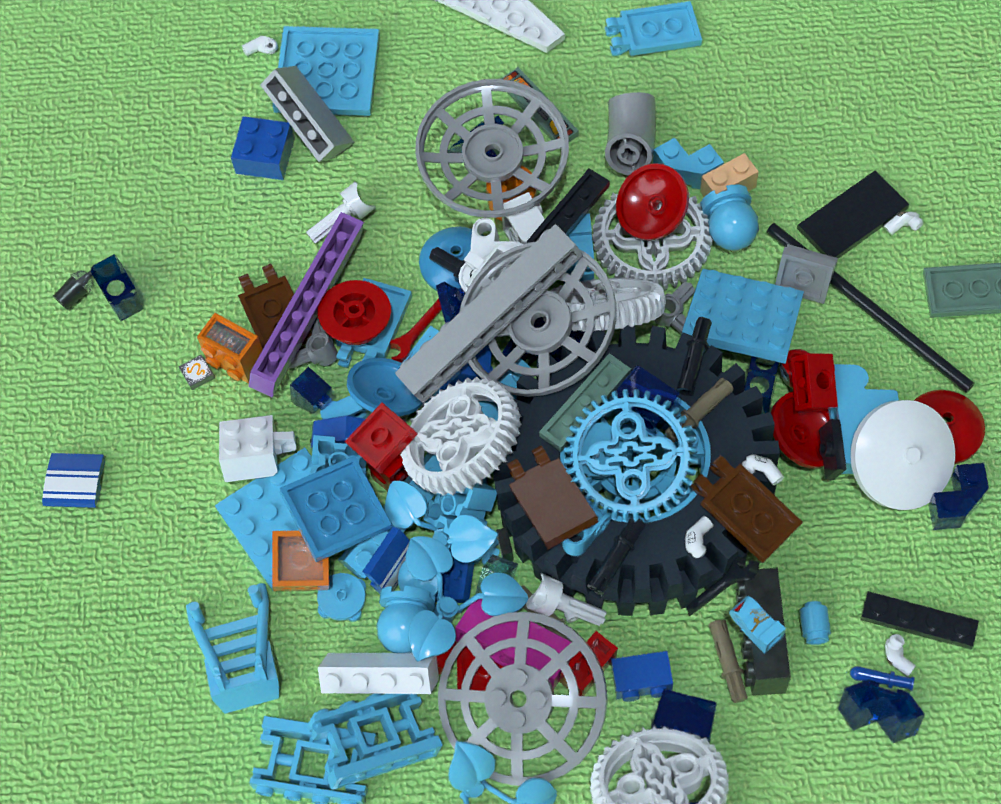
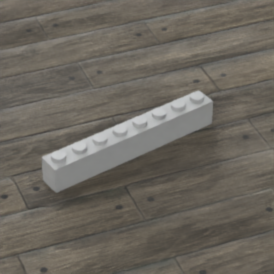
(489, 313)

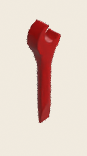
(406, 341)

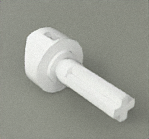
(351, 205)
(550, 597)

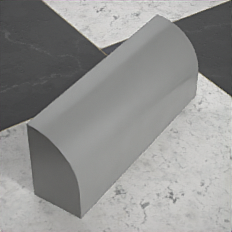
(306, 113)

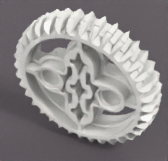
(661, 247)
(636, 302)
(462, 436)
(649, 764)

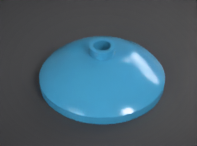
(449, 240)
(375, 382)

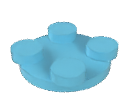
(343, 599)

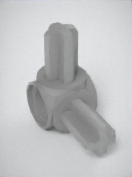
(675, 303)
(318, 348)

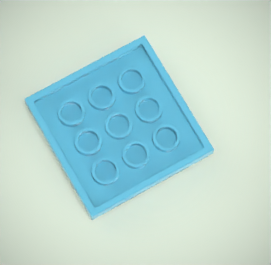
(335, 63)
(745, 314)
(260, 509)

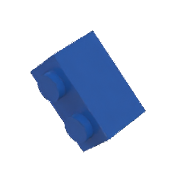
(641, 675)

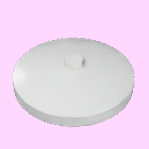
(902, 454)

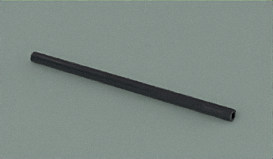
(884, 318)

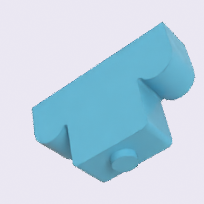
(855, 403)

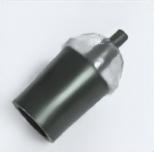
(74, 288)

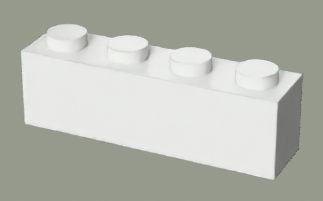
(377, 673)

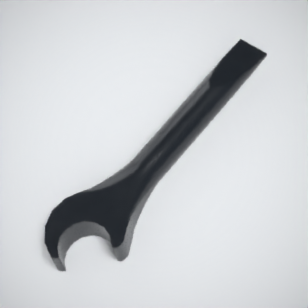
(736, 573)

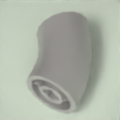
(631, 131)

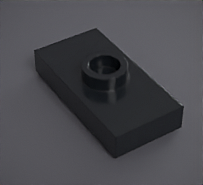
(832, 449)

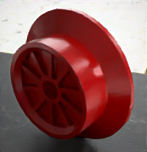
(354, 312)

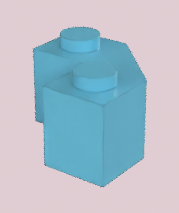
(691, 166)

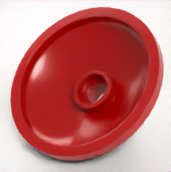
(641, 195)
(966, 420)
(798, 431)

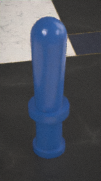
(861, 674)

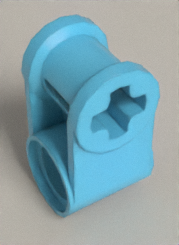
(587, 535)

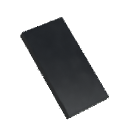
(853, 216)

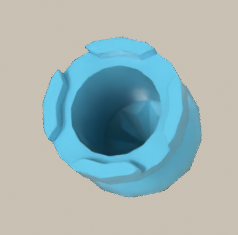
(731, 218)
(398, 613)

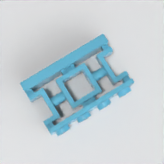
(378, 758)
(307, 785)

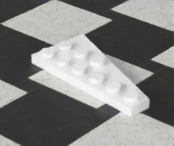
(514, 18)

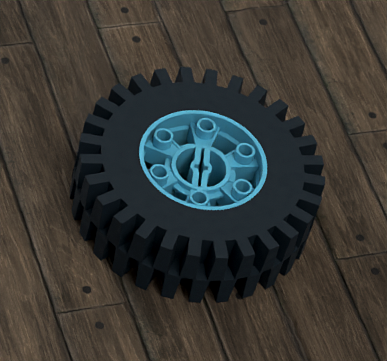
(660, 562)

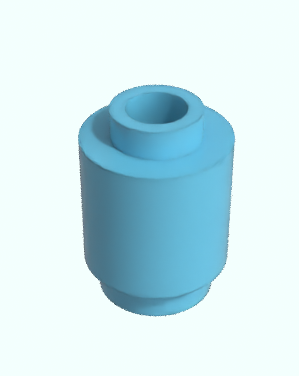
(815, 623)

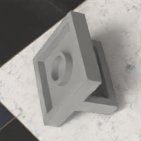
(806, 272)

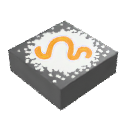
(196, 372)

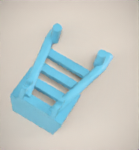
(248, 688)

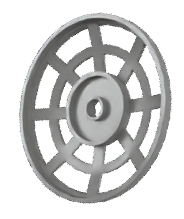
(492, 137)
(554, 332)
(538, 690)

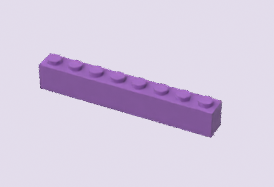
(303, 307)

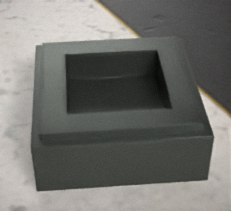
(505, 544)

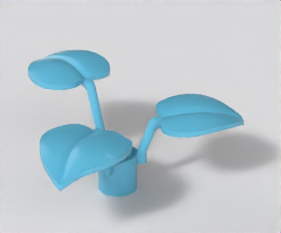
(467, 539)
(432, 631)
(475, 764)

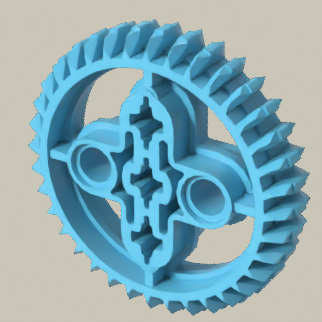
(644, 452)

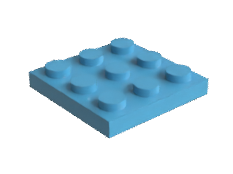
(335, 508)

